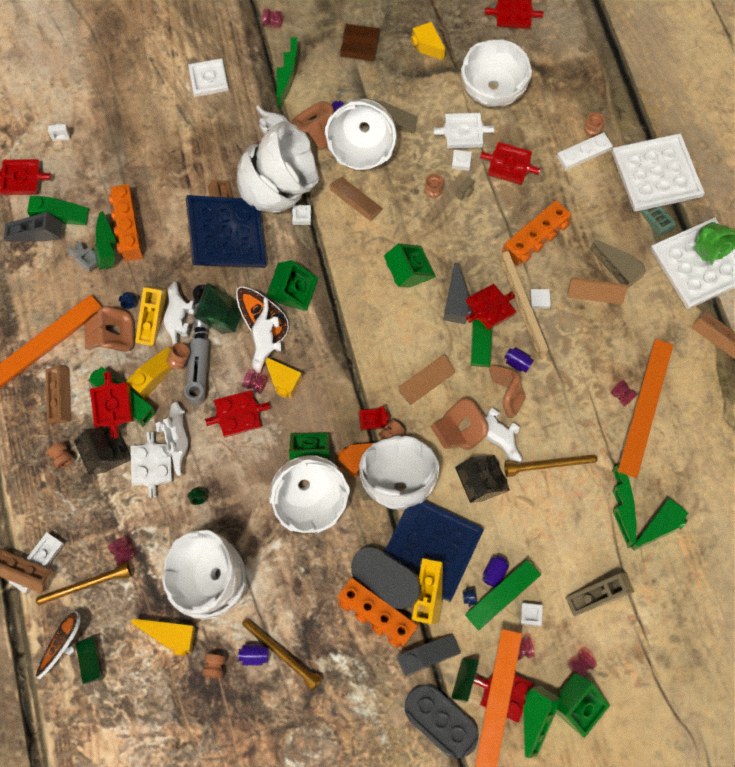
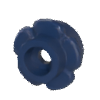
(128, 300)
(469, 597)

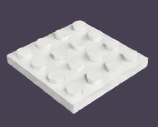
(657, 172)
(688, 273)

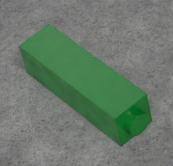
(141, 409)

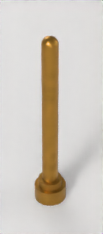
(512, 468)
(122, 571)
(312, 680)

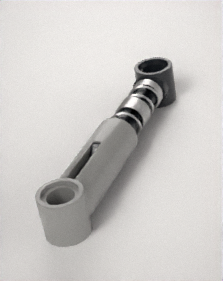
(198, 357)

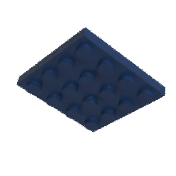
(224, 232)
(436, 536)

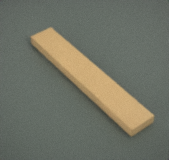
(523, 305)

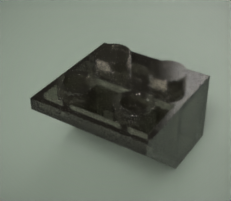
(100, 451)
(482, 478)

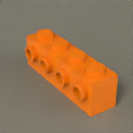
(126, 222)
(537, 233)
(377, 613)

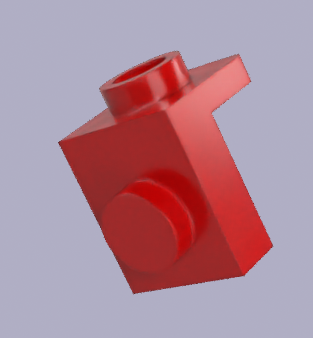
(373, 418)

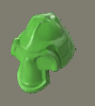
(715, 242)

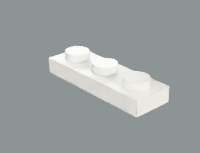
(584, 151)
(42, 554)

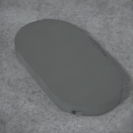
(386, 577)
(441, 721)

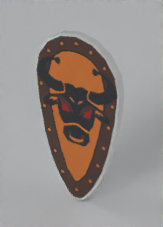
(251, 306)
(59, 643)

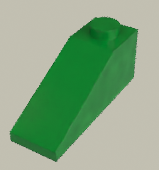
(62, 210)
(665, 522)
(538, 716)

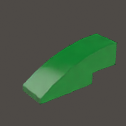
(104, 243)

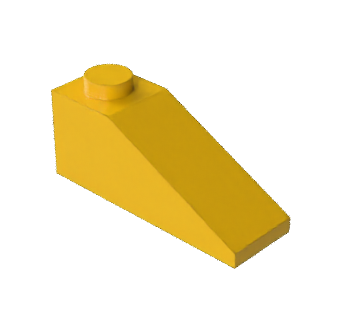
(150, 314)
(150, 374)
(429, 604)
(172, 636)

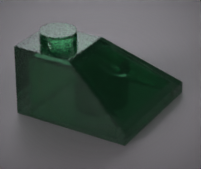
(218, 310)

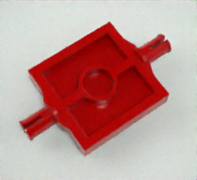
(514, 13)
(509, 163)
(21, 177)
(490, 306)
(111, 405)
(237, 413)
(517, 699)

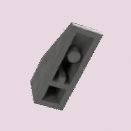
(34, 228)
(456, 307)
(427, 655)

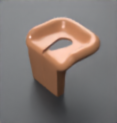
(315, 128)
(96, 331)
(511, 380)
(448, 431)

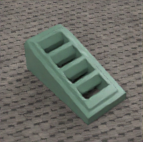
(655, 225)

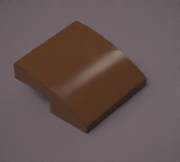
(359, 42)

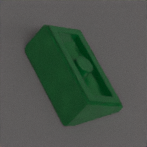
(89, 660)
(464, 680)

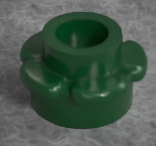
(197, 496)

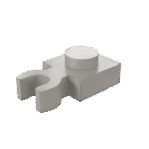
(84, 258)

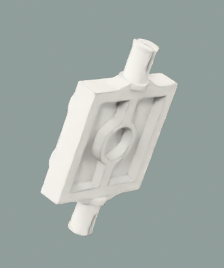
(463, 130)
(149, 466)

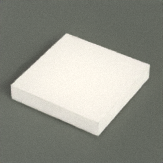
(208, 77)

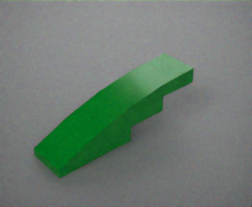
(286, 74)
(480, 345)
(625, 511)
(503, 595)

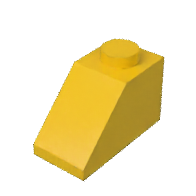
(428, 41)
(284, 379)

